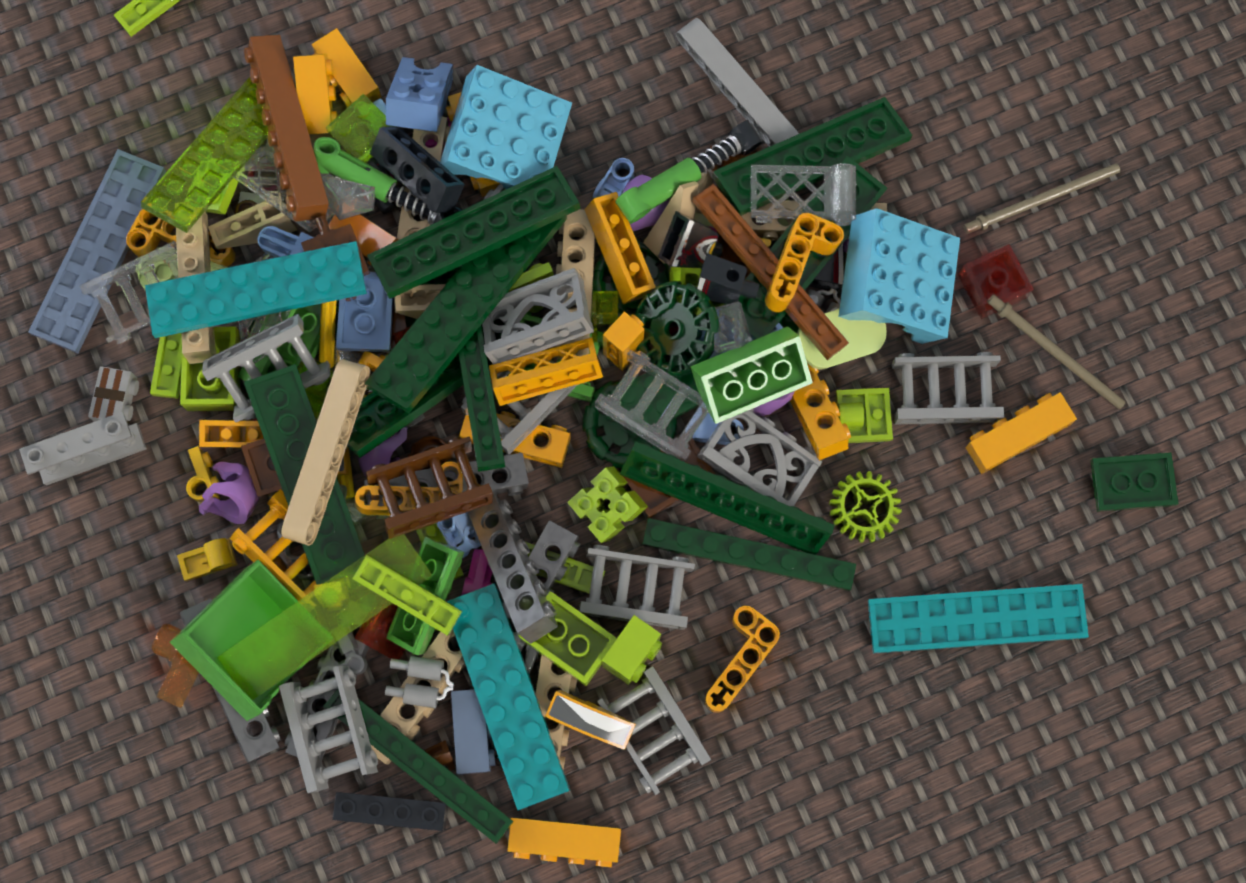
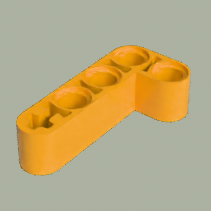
(161, 231)
(795, 263)
(408, 503)
(738, 664)

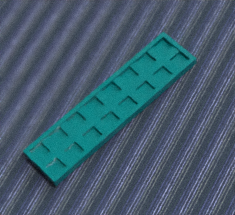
(255, 289)
(977, 618)
(507, 698)

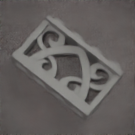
(546, 293)
(724, 459)

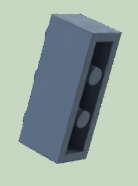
(471, 734)

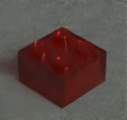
(996, 275)

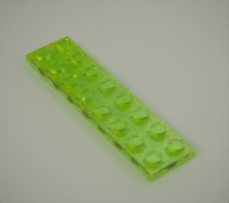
(209, 161)
(316, 621)

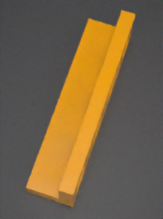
(546, 375)

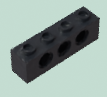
(417, 169)
(390, 811)

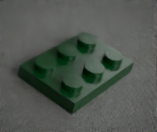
(1134, 482)

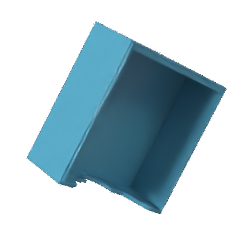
(504, 129)
(899, 275)

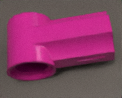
(479, 573)

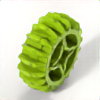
(860, 495)

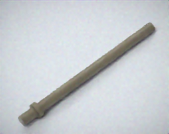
(982, 222)
(1005, 310)

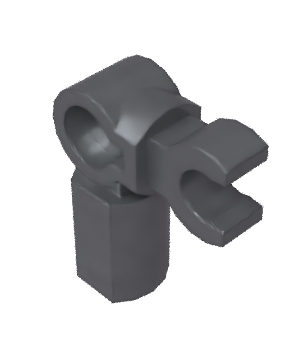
(348, 648)

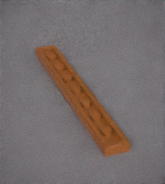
(763, 265)

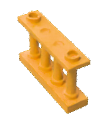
(244, 545)

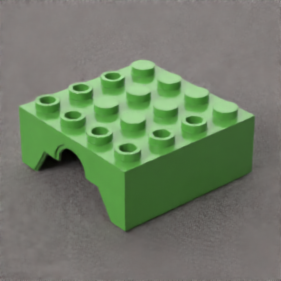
(229, 618)

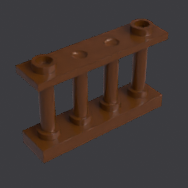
(426, 512)

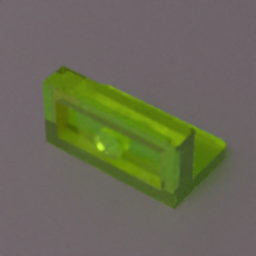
(603, 309)

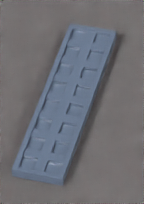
(95, 250)

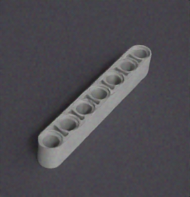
(735, 83)

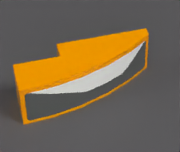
(590, 719)

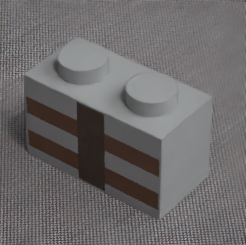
(113, 393)

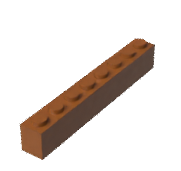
(286, 127)

